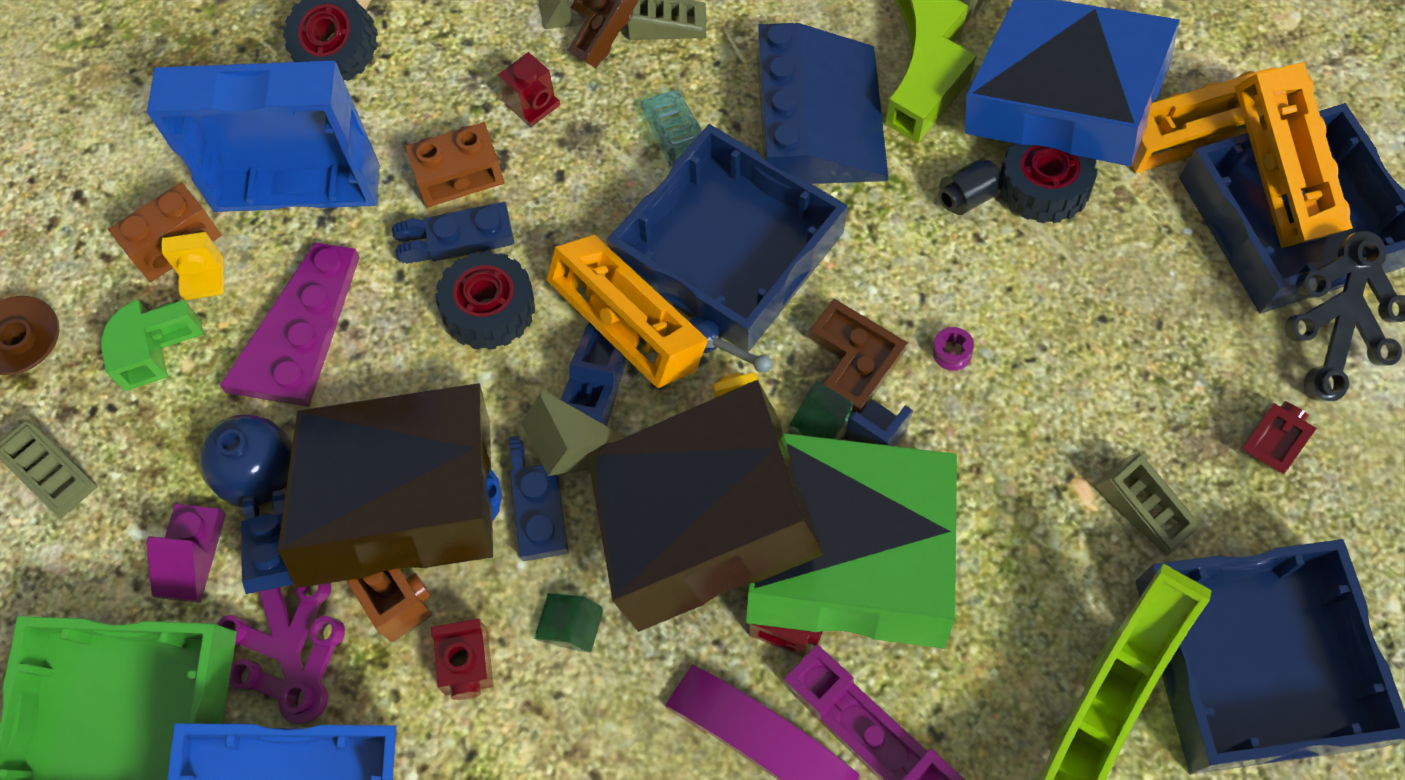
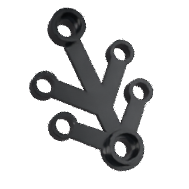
(1349, 310)

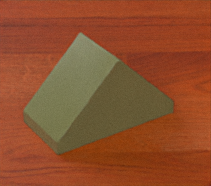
(564, 435)

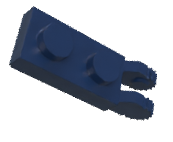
(454, 234)
(536, 508)
(260, 538)

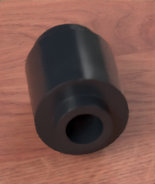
(970, 186)

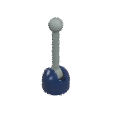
(711, 331)

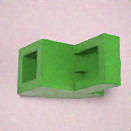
(136, 337)

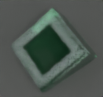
(822, 413)
(569, 622)

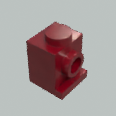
(528, 89)
(461, 638)

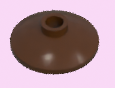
(34, 324)

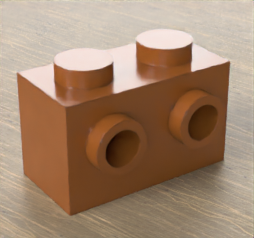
(455, 164)
(166, 216)
(392, 601)

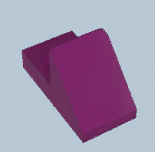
(185, 556)

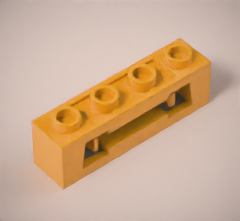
(1203, 116)
(1293, 154)
(626, 307)

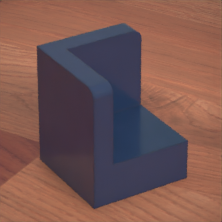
(878, 425)

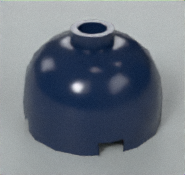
(245, 458)

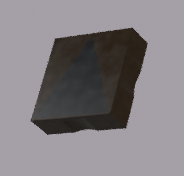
(388, 486)
(699, 507)

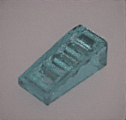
(671, 148)

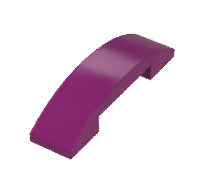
(861, 723)
(753, 730)

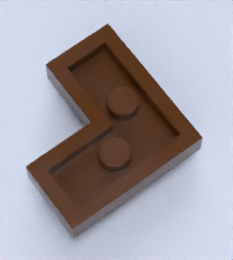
(601, 27)
(865, 350)

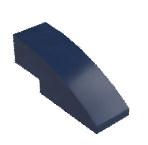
(594, 376)

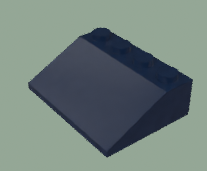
(820, 105)

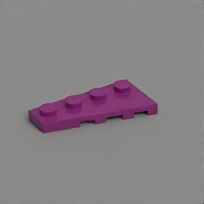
(294, 337)

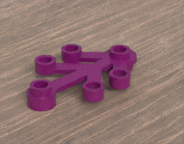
(285, 646)

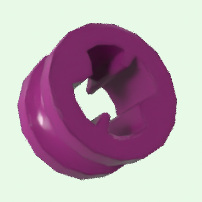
(954, 335)

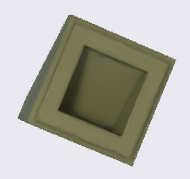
(555, 13)

